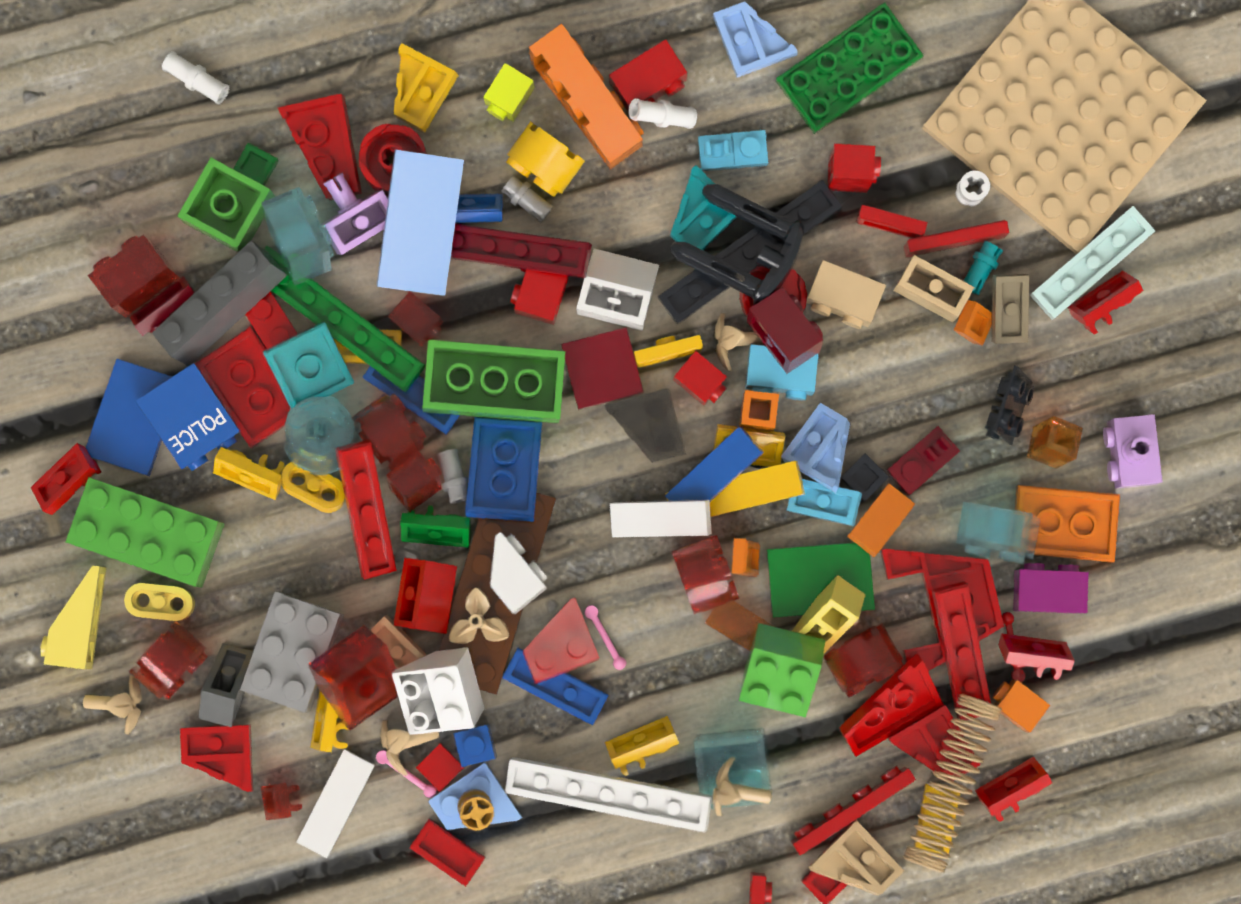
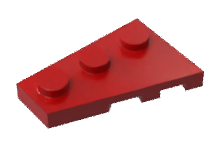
(325, 139)
(892, 707)

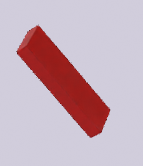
(956, 238)

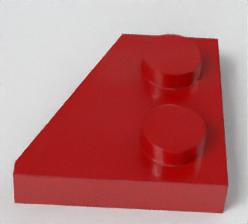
(925, 740)

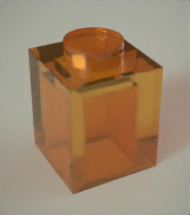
(1054, 442)

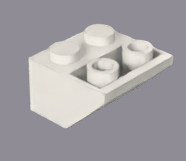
(617, 289)
(512, 577)
(439, 692)

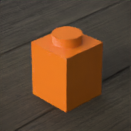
(759, 410)
(1020, 704)

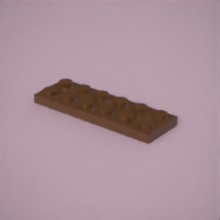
(487, 656)

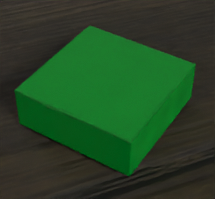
(256, 164)

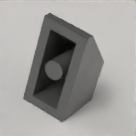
(221, 691)

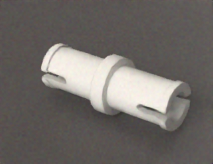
(195, 77)
(662, 113)

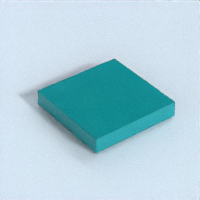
(308, 365)

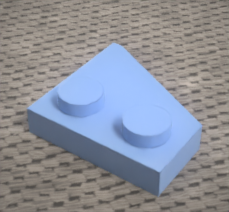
(750, 40)
(820, 447)
(482, 779)

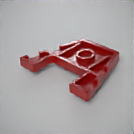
(941, 572)

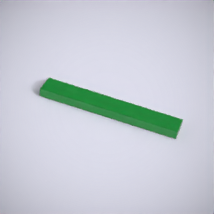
(349, 329)

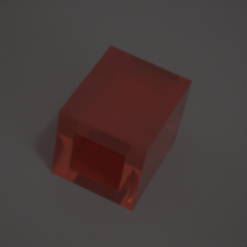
(416, 319)
(415, 481)

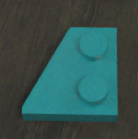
(697, 219)

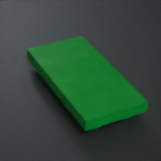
(849, 68)

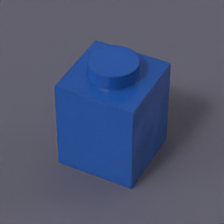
(475, 745)

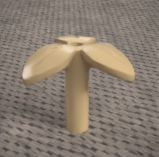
(730, 337)
(465, 630)
(120, 705)
(397, 740)
(729, 793)

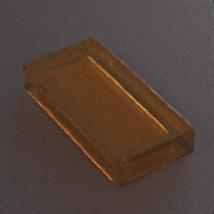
(735, 623)

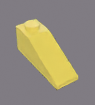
(832, 612)
(74, 632)

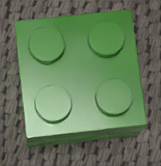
(225, 205)
(782, 670)

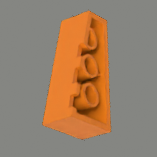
(585, 96)

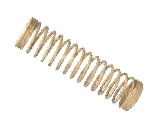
(916, 854)

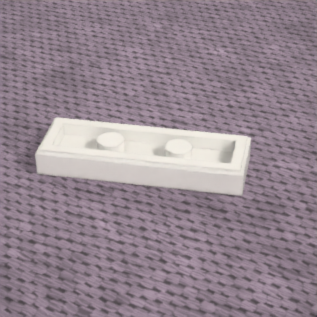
(660, 518)
(335, 803)

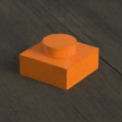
(974, 322)

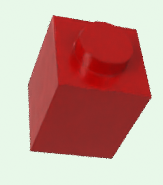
(701, 379)

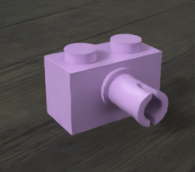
(356, 218)
(1133, 451)

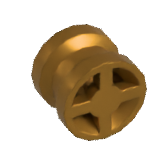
(477, 817)

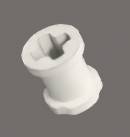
(972, 178)

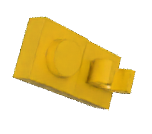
(239, 469)
(326, 727)
(641, 742)

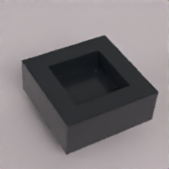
(864, 476)

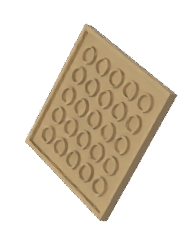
(1064, 116)

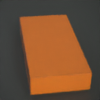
(881, 520)
(745, 557)

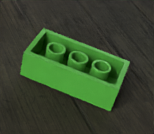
(493, 381)
(145, 533)

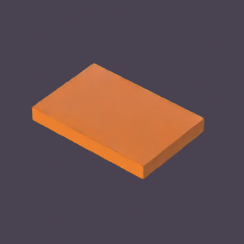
(1072, 522)

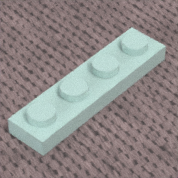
(1092, 263)

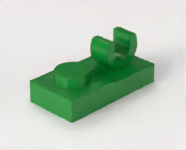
(435, 530)

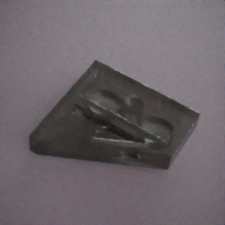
(651, 424)

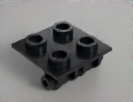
(1017, 393)

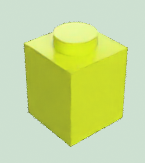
(508, 93)

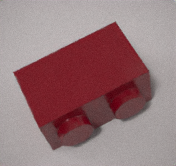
(785, 329)

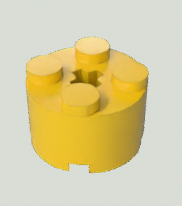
(544, 157)

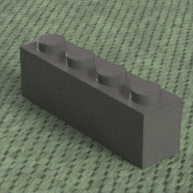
(219, 303)

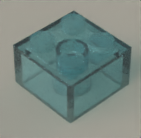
(298, 235)
(998, 531)
(747, 769)

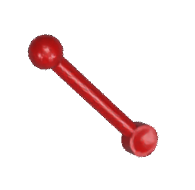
(1008, 619)

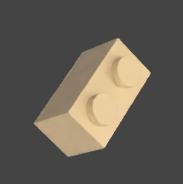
(933, 288)
(845, 294)

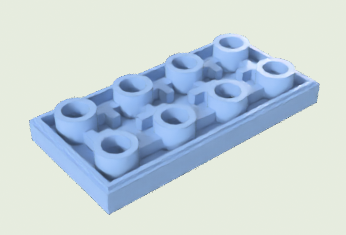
(419, 222)

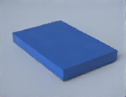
(120, 428)
(503, 469)

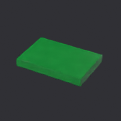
(804, 572)

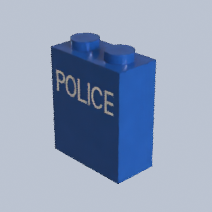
(188, 417)

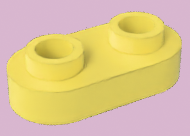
(160, 602)

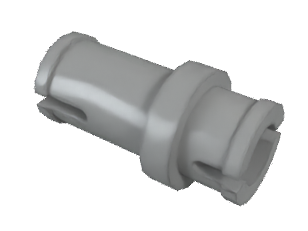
(526, 198)
(453, 476)

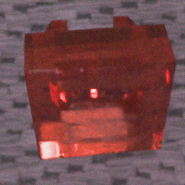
(277, 801)

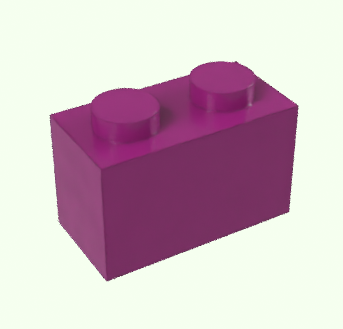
(1050, 590)

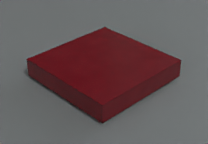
(602, 368)

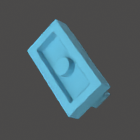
(733, 150)
(825, 504)

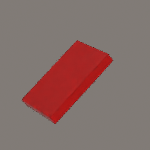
(246, 387)

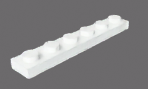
(609, 794)

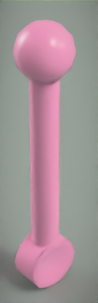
(619, 662)
(428, 790)

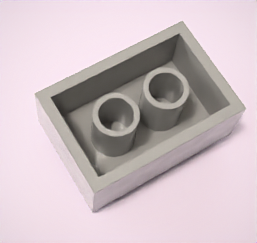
(288, 641)

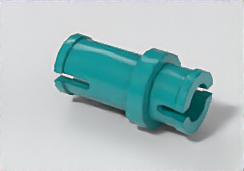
(983, 263)

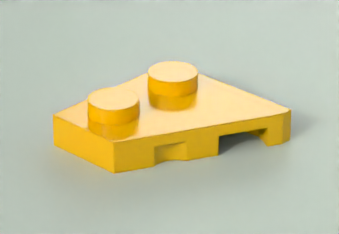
(421, 87)

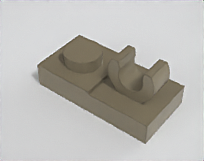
(1010, 308)

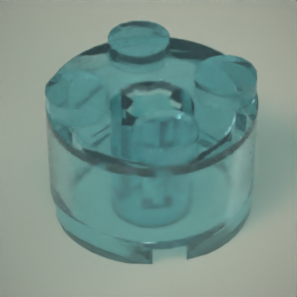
(315, 417)

